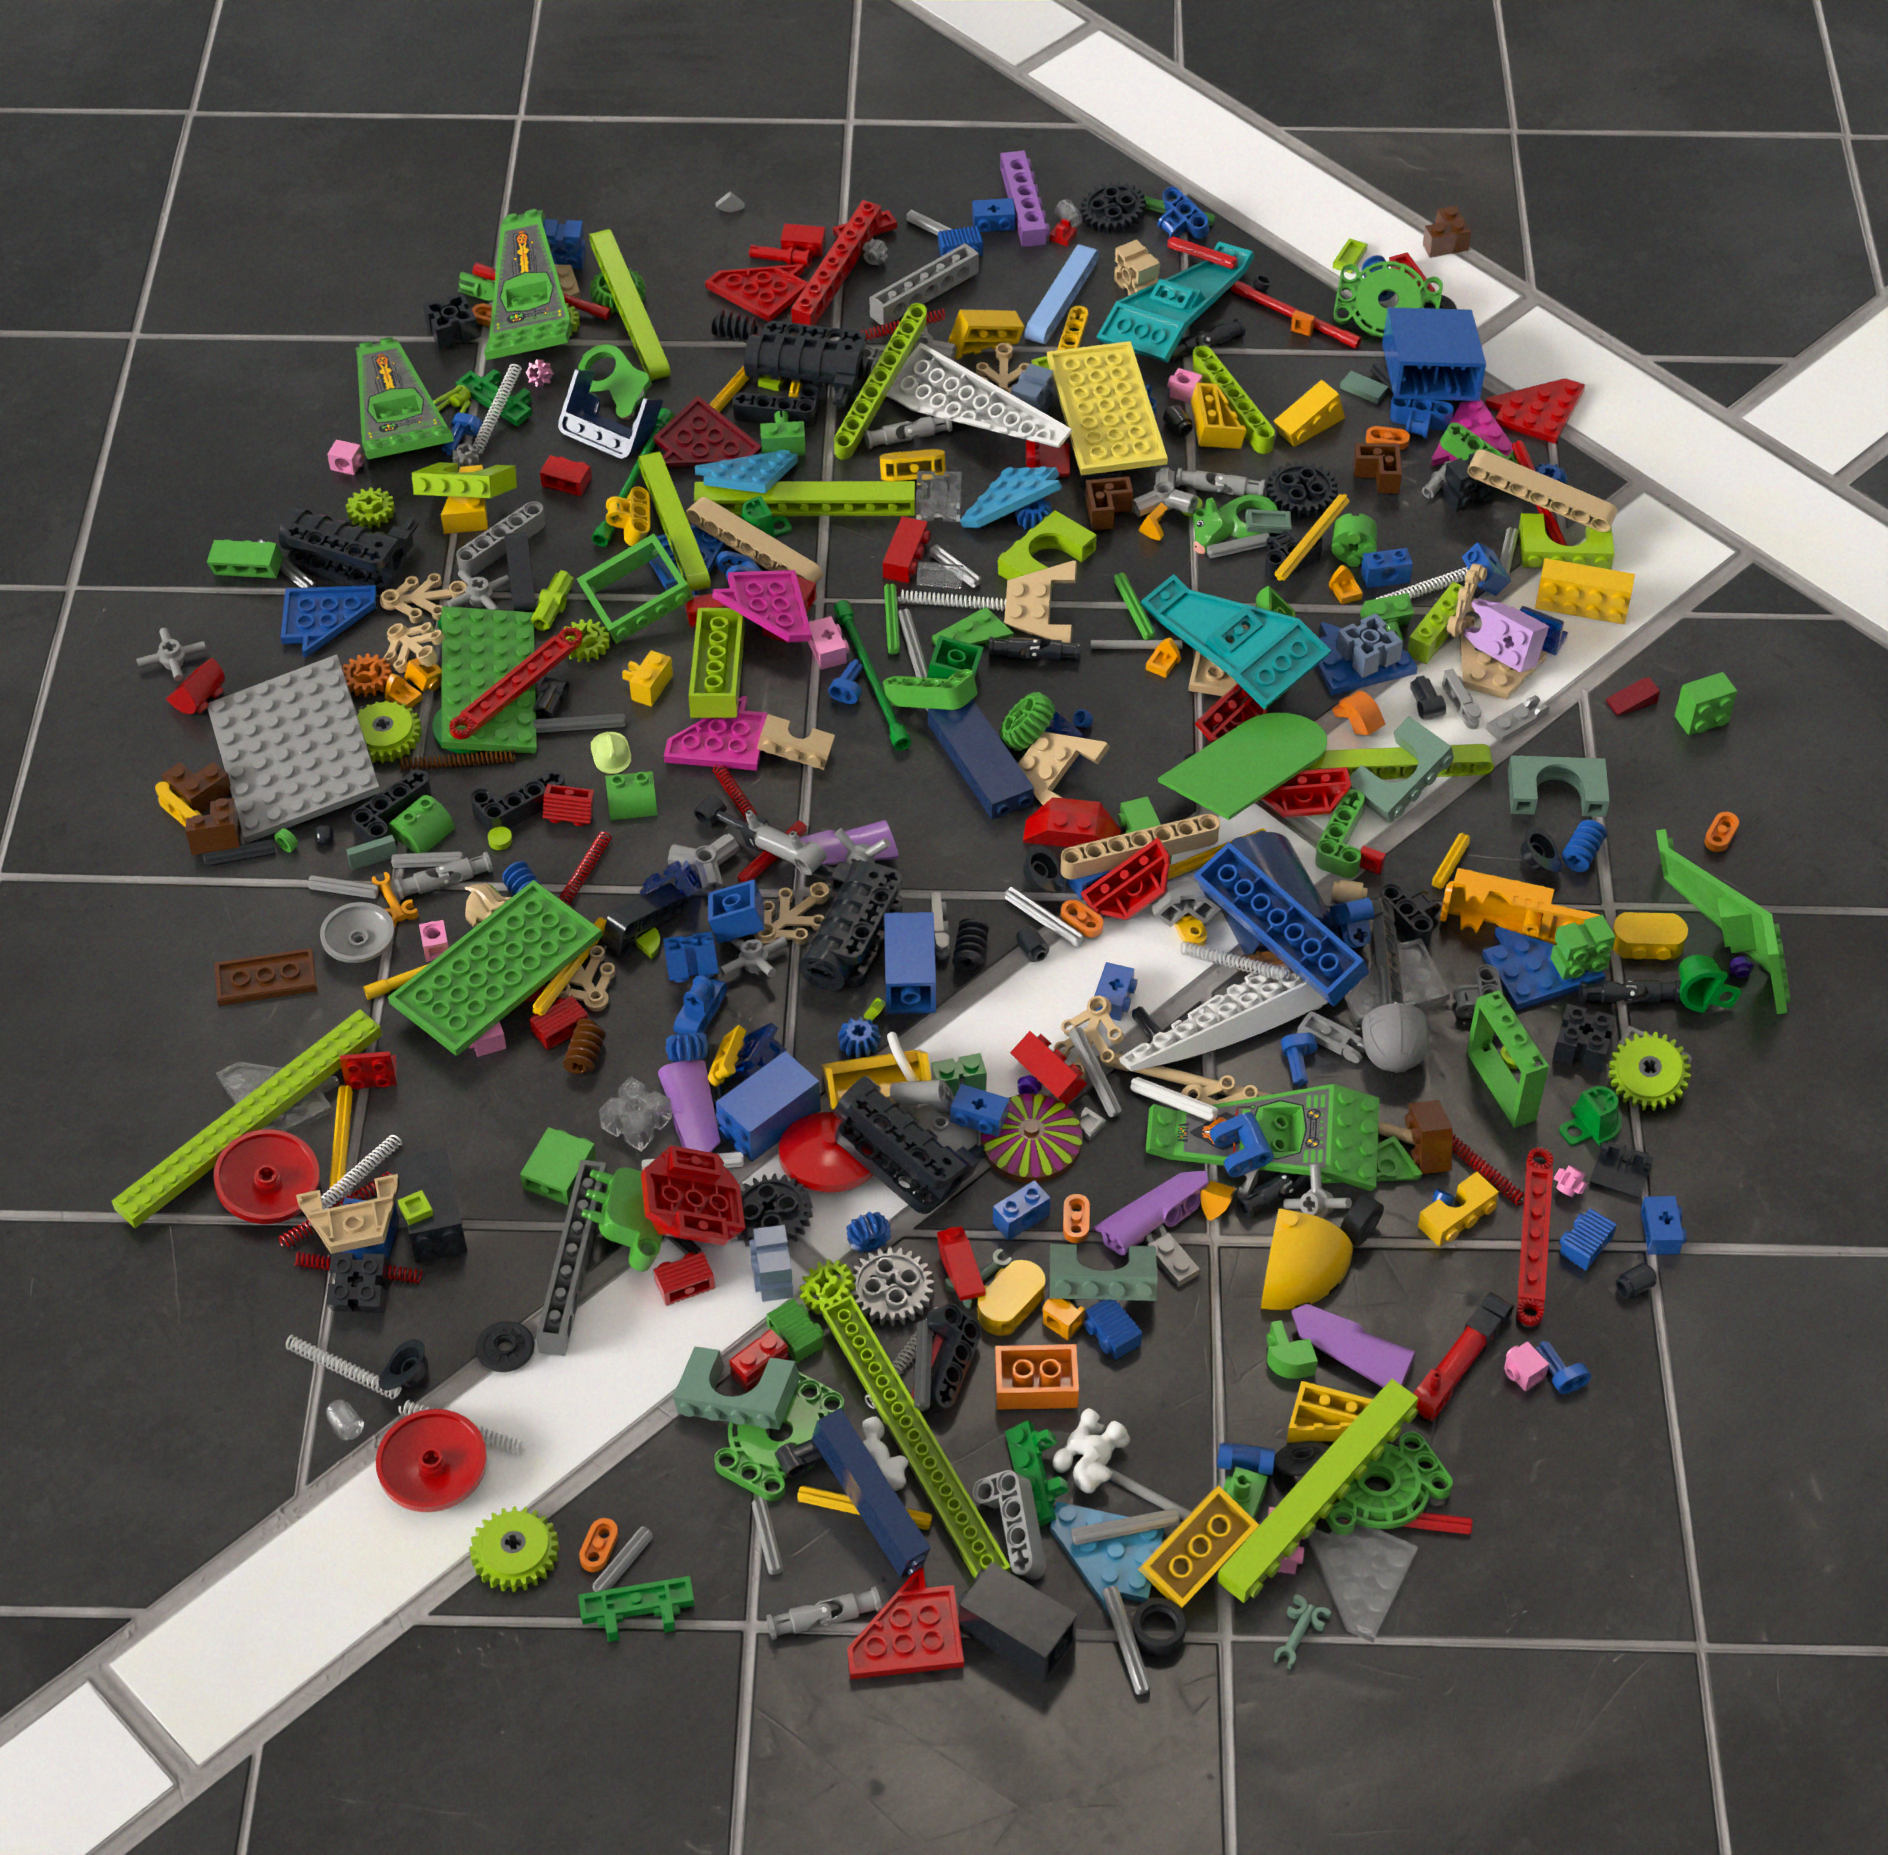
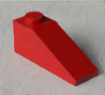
(960, 1263)

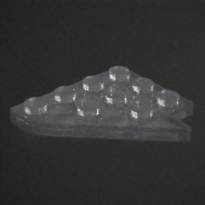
(1418, 976)
(244, 1078)
(1362, 1573)

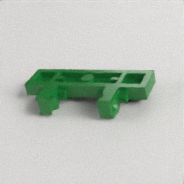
(484, 390)
(1026, 1453)
(657, 1597)

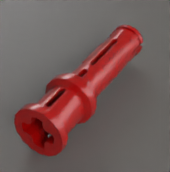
(790, 255)

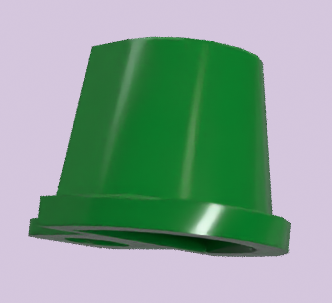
(758, 514)
(1703, 984)
(1596, 1116)

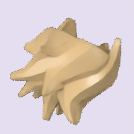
(482, 902)

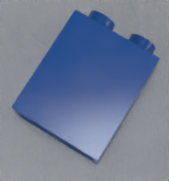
(1433, 354)

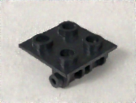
(1621, 1169)

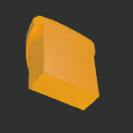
(1150, 525)
(1345, 586)
(1164, 658)
(399, 690)
(1216, 1199)

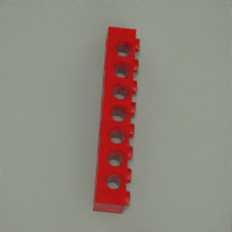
(837, 264)

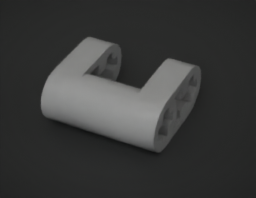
(922, 1092)

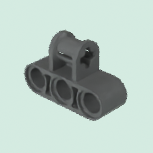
(1486, 982)

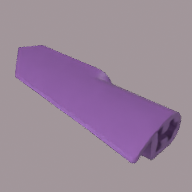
(866, 834)
(691, 1104)
(1164, 1204)
(1352, 1346)

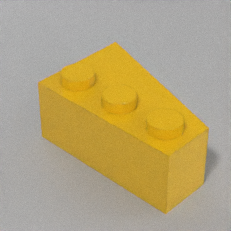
(984, 329)
(1310, 414)
(1213, 418)
(465, 513)
(1323, 1413)

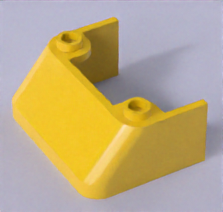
(881, 1069)

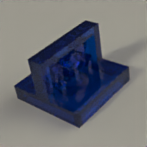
(758, 1051)

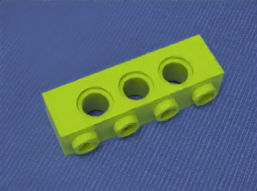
(1433, 628)

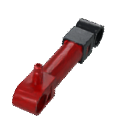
(1477, 1336)

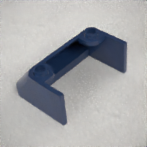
(581, 420)

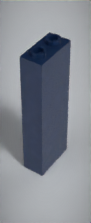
(982, 759)
(871, 1493)

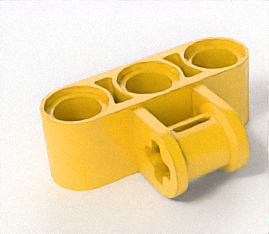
(631, 514)

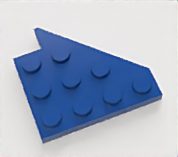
(708, 546)
(322, 613)
(1342, 677)
(1528, 971)

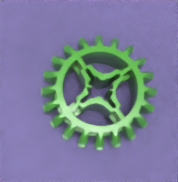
(601, 294)
(1027, 721)

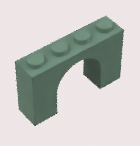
(1585, 774)
(1392, 798)
(1130, 1282)
(760, 1407)

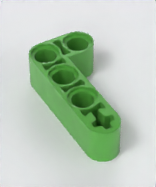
(1462, 442)
(931, 692)
(1332, 849)

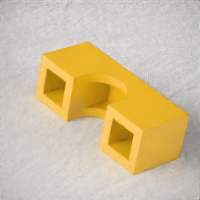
(1444, 1222)

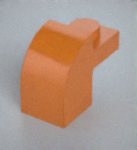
(1362, 713)

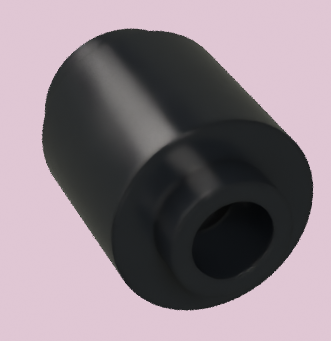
(1178, 420)
(1032, 944)
(1636, 1281)

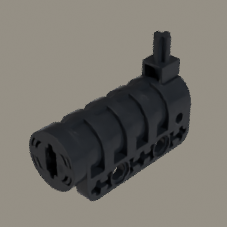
(809, 357)
(345, 549)
(851, 924)
(901, 1147)

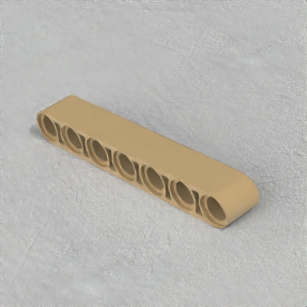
(1542, 490)
(750, 540)
(1110, 852)

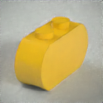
(906, 464)
(1649, 935)
(1011, 1297)

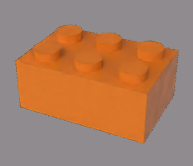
(1036, 1376)

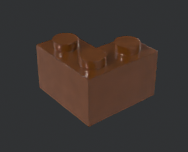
(1448, 234)
(1379, 462)
(1105, 498)
(198, 788)
(214, 831)
(1431, 1136)

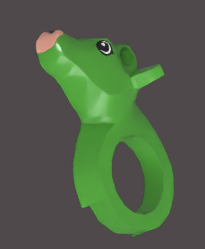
(626, 383)
(1215, 524)

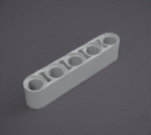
(491, 544)

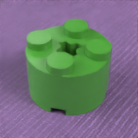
(1354, 537)

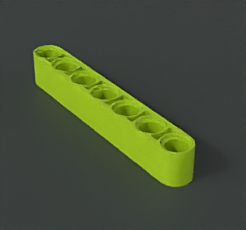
(1259, 430)

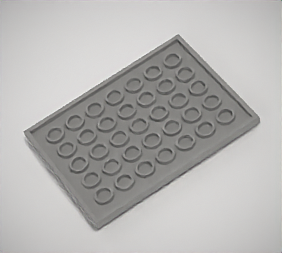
(293, 748)

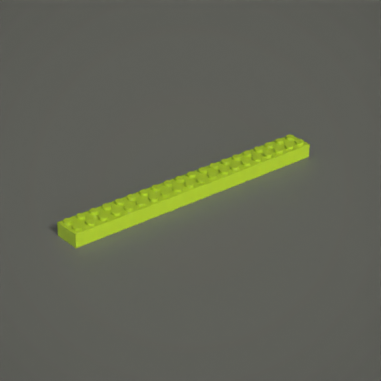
(248, 1115)
(914, 1437)

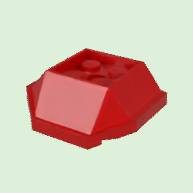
(692, 1196)

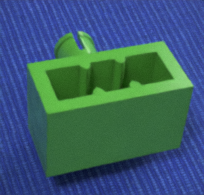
(783, 435)
(1393, 610)
(1246, 1489)

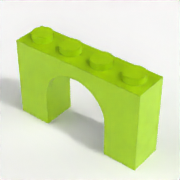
(444, 480)
(1054, 533)
(1536, 545)

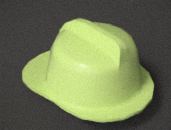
(611, 752)

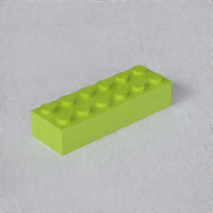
(716, 663)

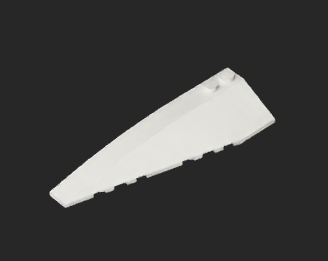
(949, 391)
(1230, 1018)

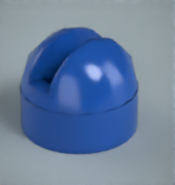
(1082, 718)
(1444, 1196)

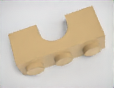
(810, 750)

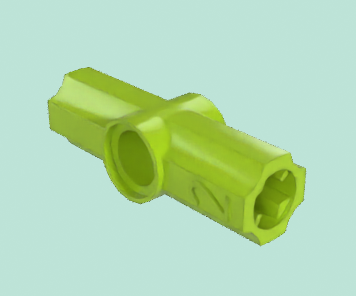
(552, 600)

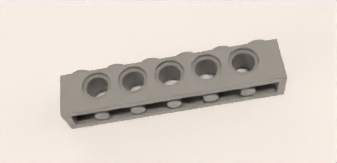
(924, 284)

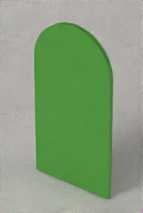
(1248, 762)

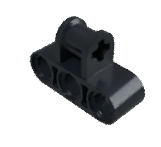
(1280, 549)
(1412, 912)

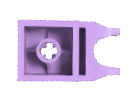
(1507, 634)

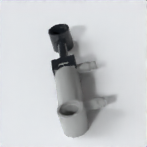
(760, 835)

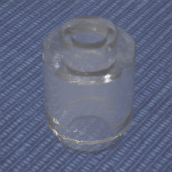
(1067, 210)
(344, 1420)

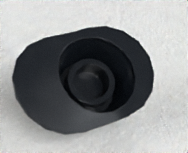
(1540, 850)
(1043, 869)
(405, 1367)

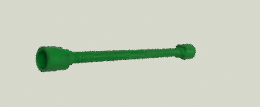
(604, 531)
(898, 733)

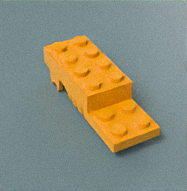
(1508, 904)

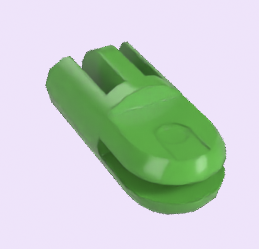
(476, 286)

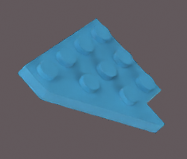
(748, 473)
(1011, 492)
(1108, 1560)

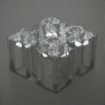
(938, 496)
(635, 1113)

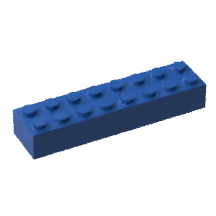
(1281, 924)

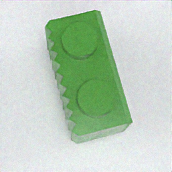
(794, 1327)

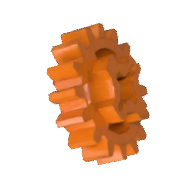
(364, 674)

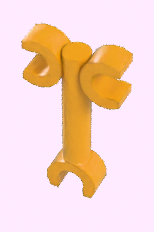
(397, 912)

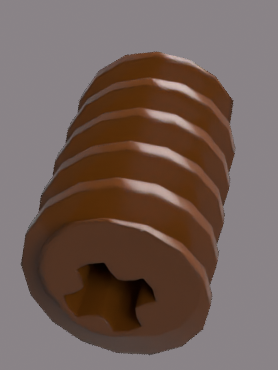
(584, 1047)

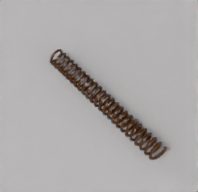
(473, 761)

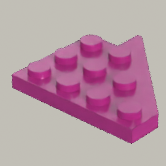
(1479, 420)
(770, 601)
(720, 741)

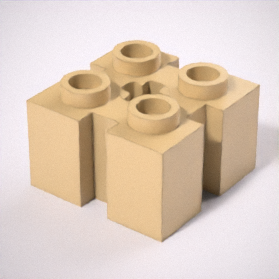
(1135, 267)

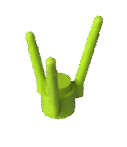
(457, 397)

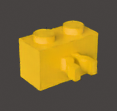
(649, 678)

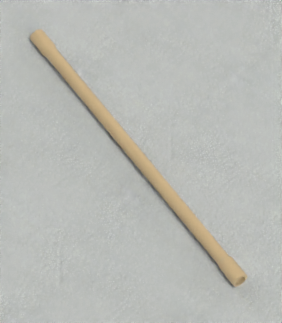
(1187, 1079)

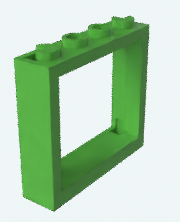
(621, 566)
(1520, 1100)

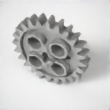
(892, 1286)

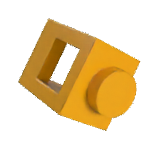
(424, 676)
(1062, 1317)

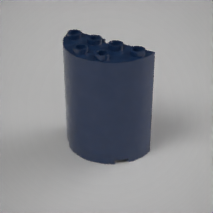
(1280, 862)

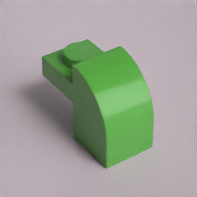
(1289, 1359)

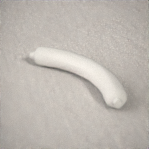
(900, 1057)

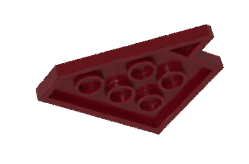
(702, 437)

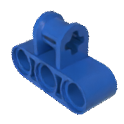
(1175, 222)
(1421, 415)
(1353, 919)
(700, 1005)

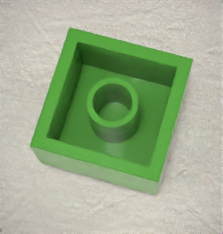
(1705, 703)

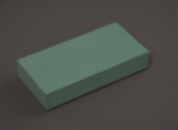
(1364, 387)
(1267, 521)
(371, 852)

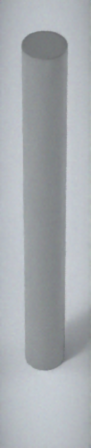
(1129, 644)
(1147, 1493)

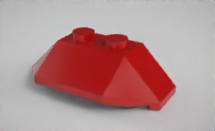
(1228, 713)
(1310, 793)
(1069, 823)
(1131, 884)

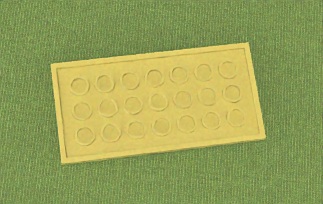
(1106, 408)

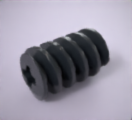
(734, 327)
(970, 944)

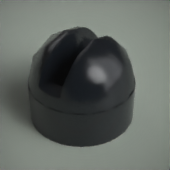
(1261, 283)
(324, 835)

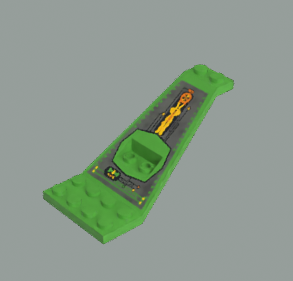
(527, 291)
(394, 403)

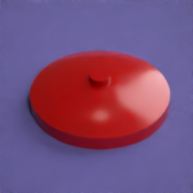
(816, 1159)
(263, 1174)
(431, 1460)

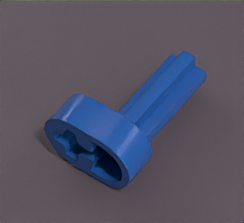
(462, 424)
(844, 688)
(1295, 1047)
(1564, 1378)

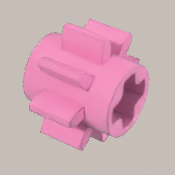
(539, 373)
(1570, 1181)

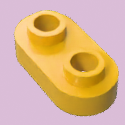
(1187, 926)

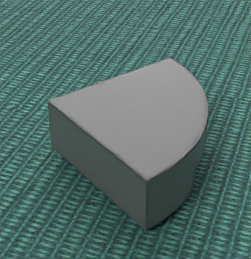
(730, 203)
(1091, 1123)
(1249, 1184)

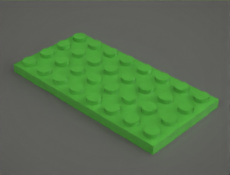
(475, 655)
(494, 967)

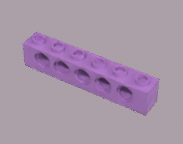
(1027, 205)

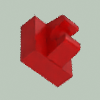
(1063, 233)

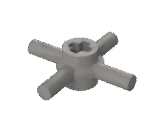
(478, 591)
(171, 654)
(862, 851)
(753, 956)
(1317, 1200)

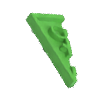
(1392, 1163)

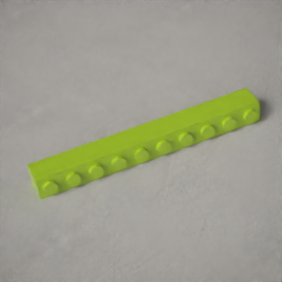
(821, 498)
(1317, 1491)

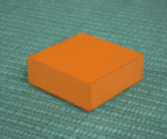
(1302, 323)

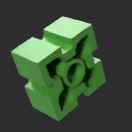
(1582, 947)

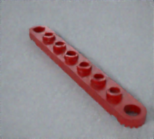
(515, 683)
(1535, 1237)

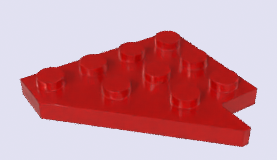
(761, 289)
(1539, 409)
(910, 1633)

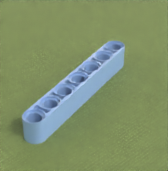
(1061, 294)

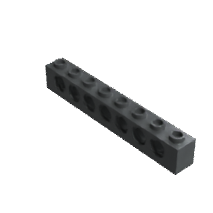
(570, 1264)

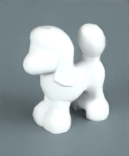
(1096, 1449)
(892, 1467)

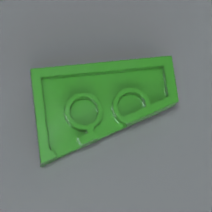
(976, 629)

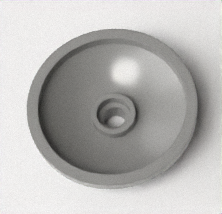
(357, 932)
(948, 1134)

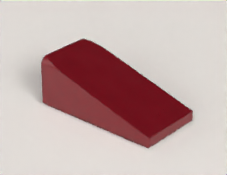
(1634, 697)

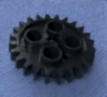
(1113, 207)
(1302, 489)
(772, 1210)

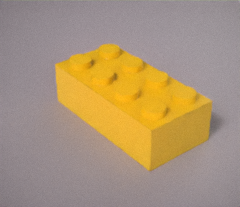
(1584, 591)
(1198, 1547)

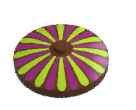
(1036, 1141)

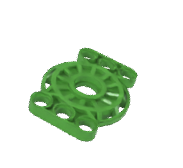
(1367, 290)
(757, 1451)
(1407, 1484)

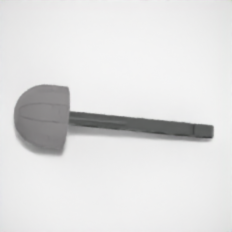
(1394, 1032)

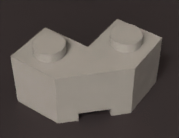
(1184, 898)

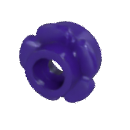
(1741, 966)
(1028, 1085)

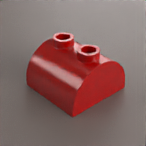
(198, 687)

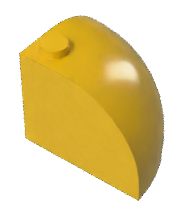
(1304, 1260)

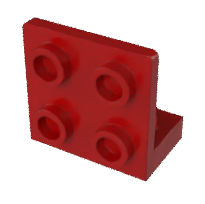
(1048, 456)
(369, 1070)

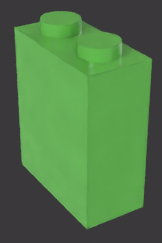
(555, 1165)

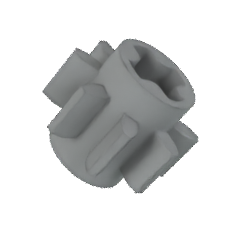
(875, 252)
(465, 455)

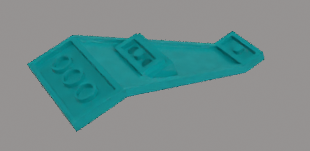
(1158, 322)
(1260, 659)

